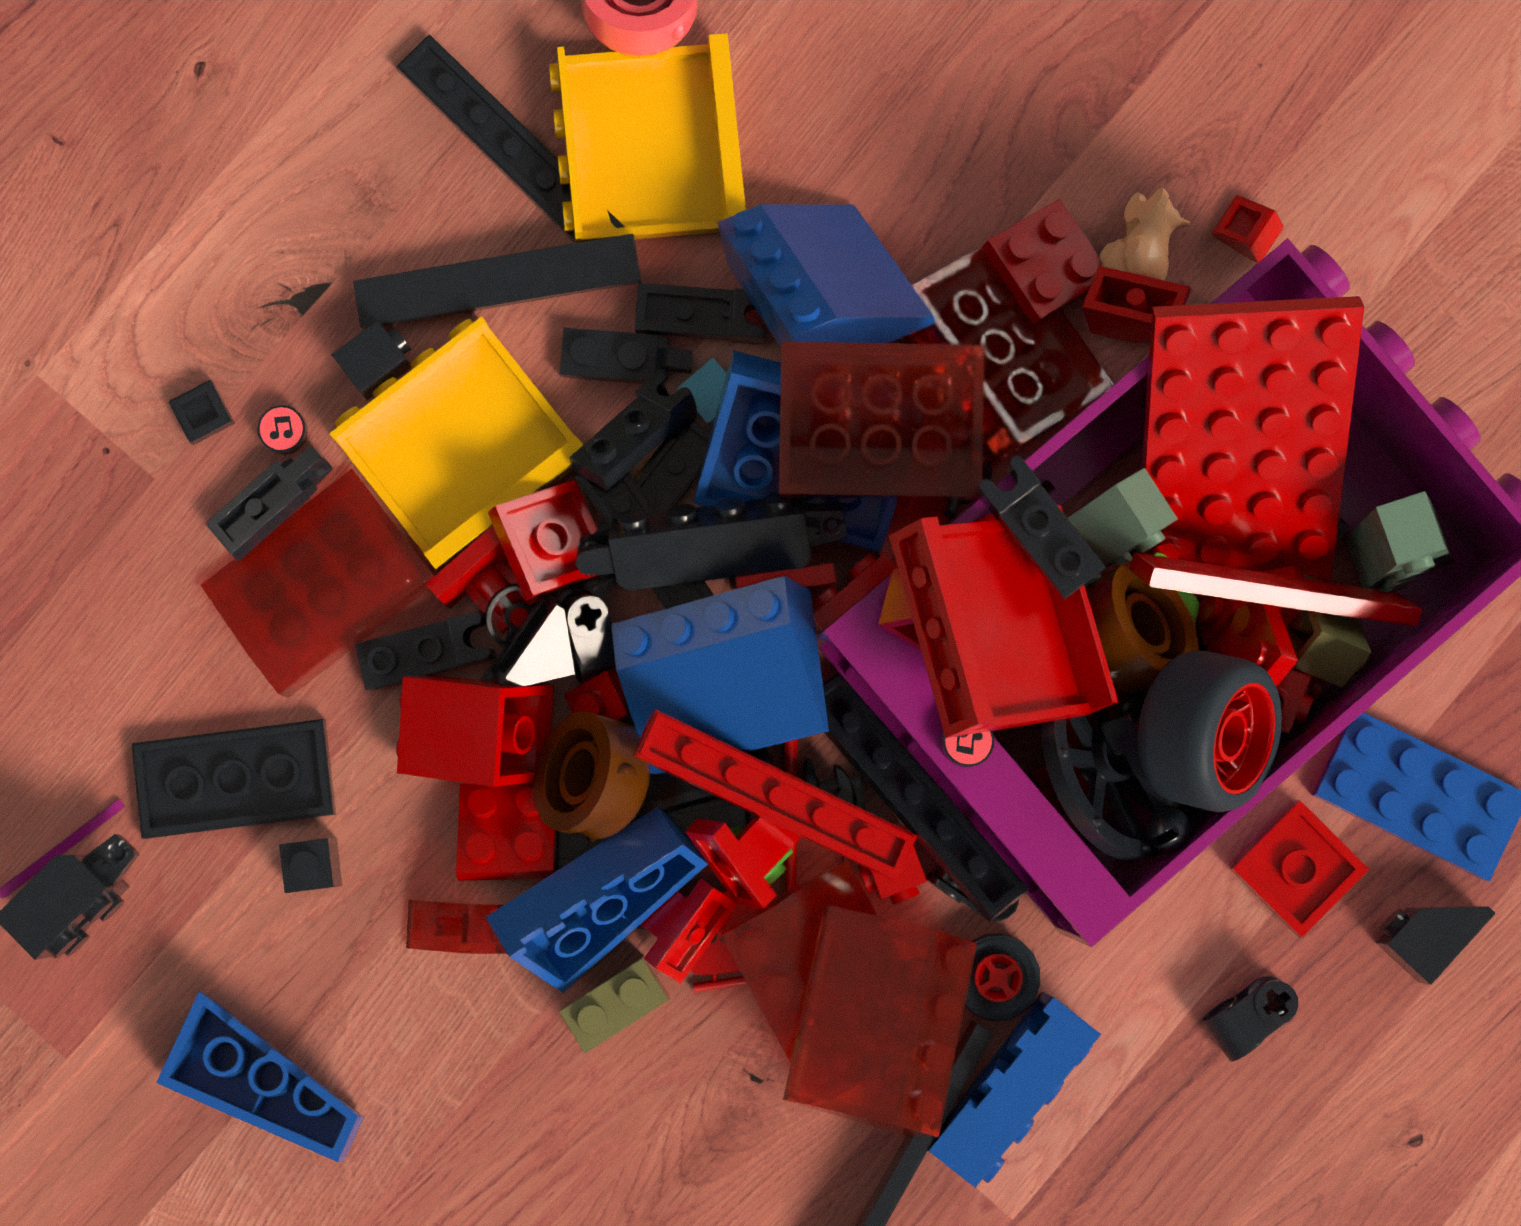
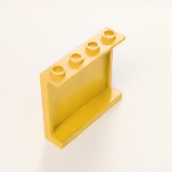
(648, 141)
(456, 440)

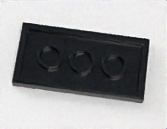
(233, 779)

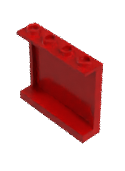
(996, 631)

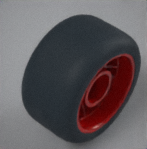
(1209, 730)

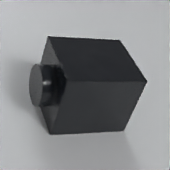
(373, 358)
(310, 865)

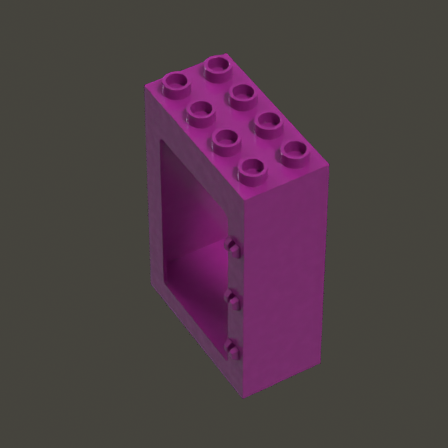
(1393, 452)

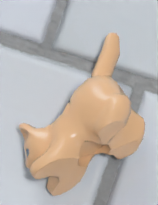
(1147, 236)

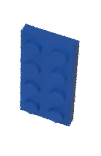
(1421, 795)

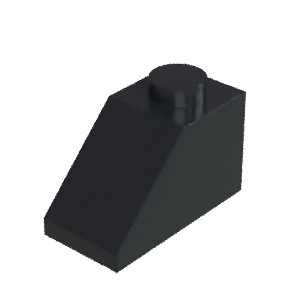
(1431, 937)

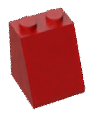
(472, 729)

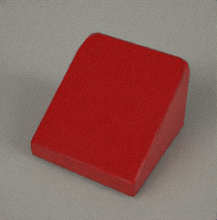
(1248, 228)

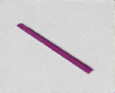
(61, 848)

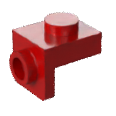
(600, 696)

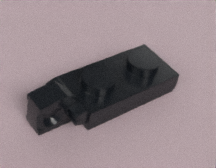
(619, 356)
(268, 502)

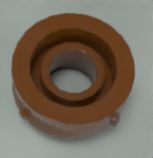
(1138, 627)
(589, 776)

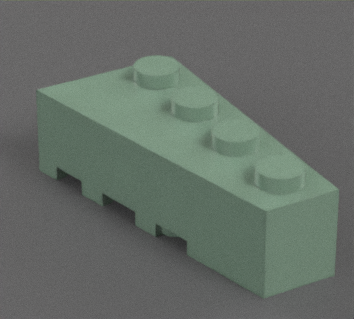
(1124, 519)
(1398, 544)

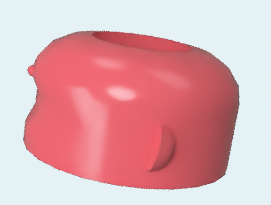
(639, 28)

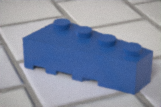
(596, 899)
(248, 1078)
(1012, 1089)

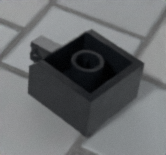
(67, 898)

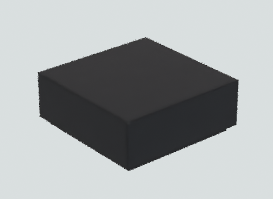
(201, 412)

